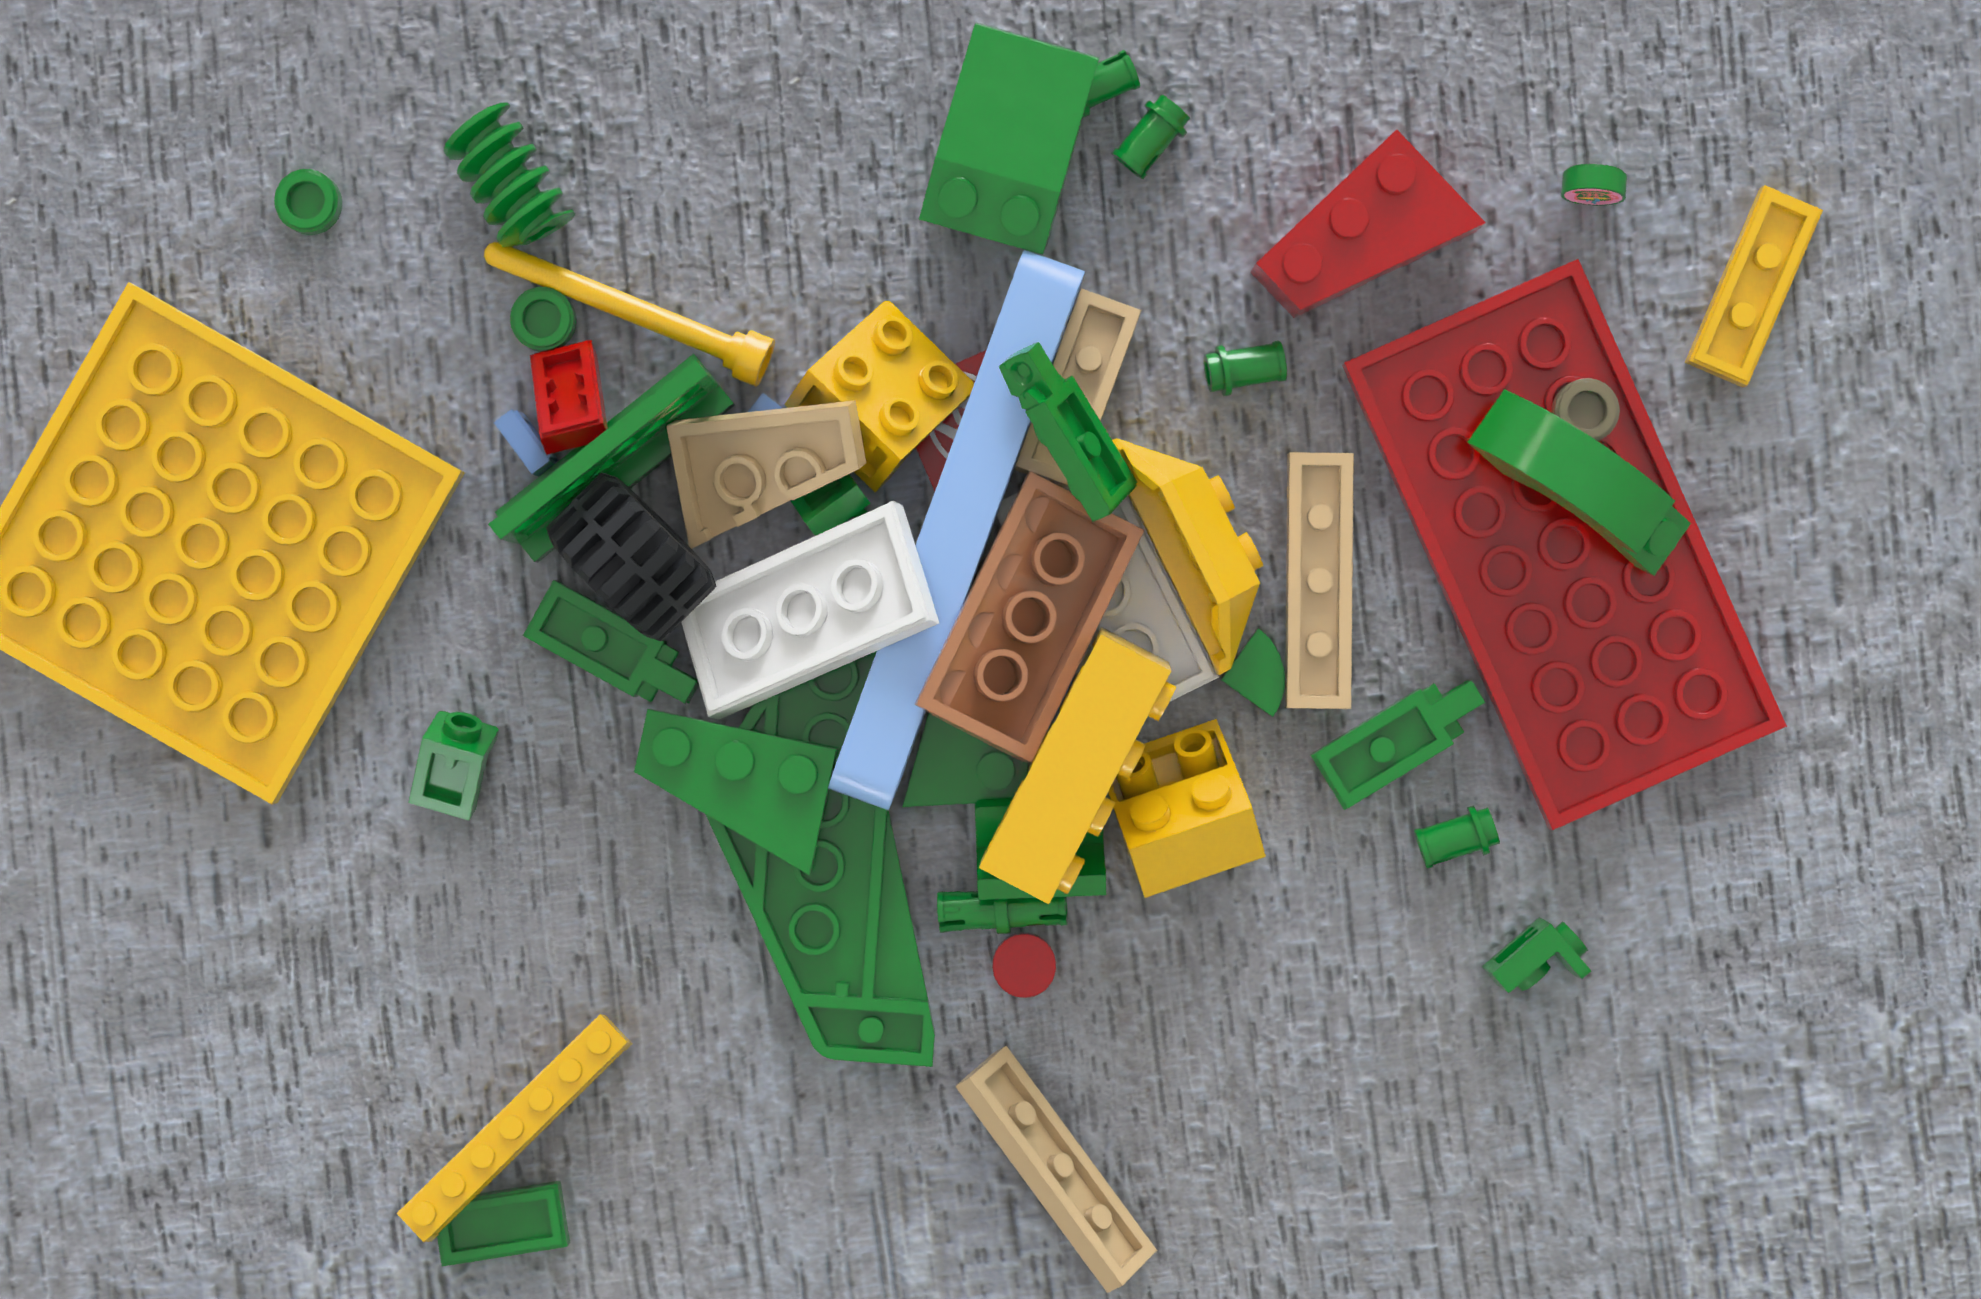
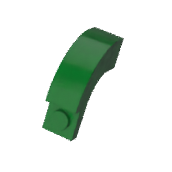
(1582, 478)

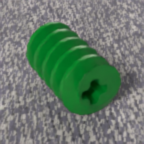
(505, 179)

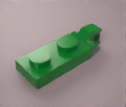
(1069, 431)
(607, 646)
(1394, 741)

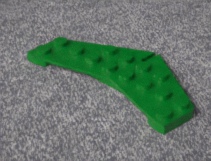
(846, 928)

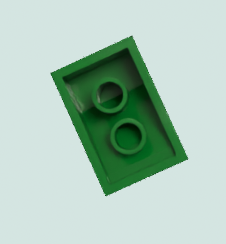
(1009, 138)

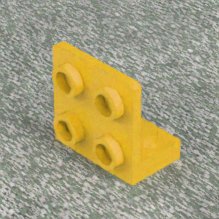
(898, 384)

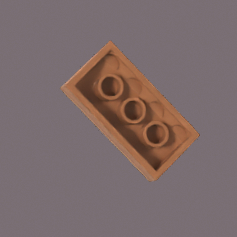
(1028, 619)

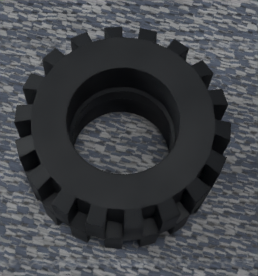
(631, 557)

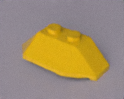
(1197, 546)

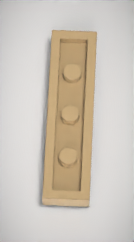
(1319, 580)
(1056, 1169)

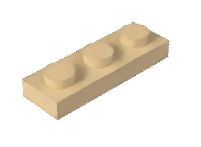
(1091, 353)

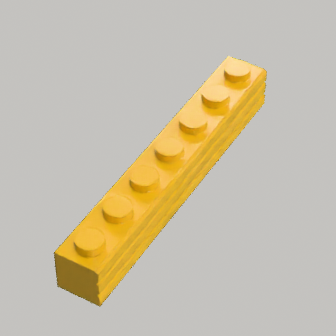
(514, 1128)

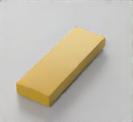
(1753, 286)

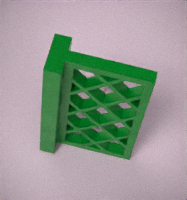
(627, 449)

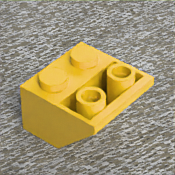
(1185, 810)

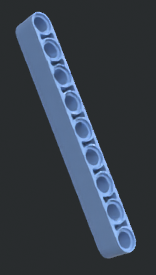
(955, 530)

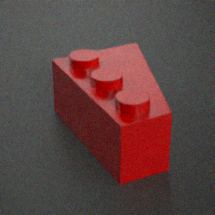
(1367, 226)

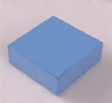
(525, 441)

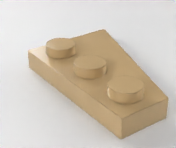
(758, 460)

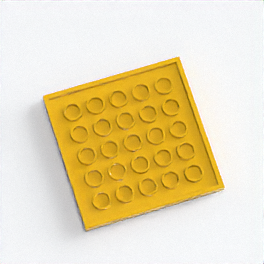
(208, 542)

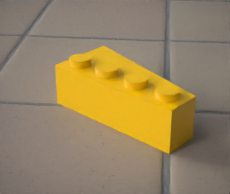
(1077, 766)

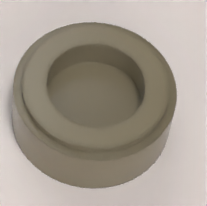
(1588, 406)

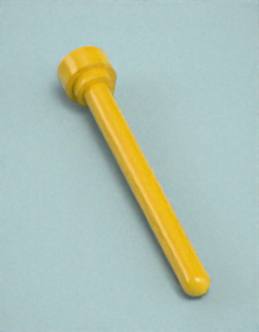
(743, 354)

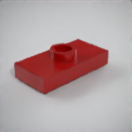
(568, 396)

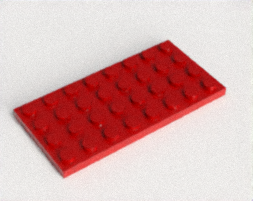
(1584, 655)

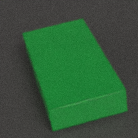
(506, 1225)

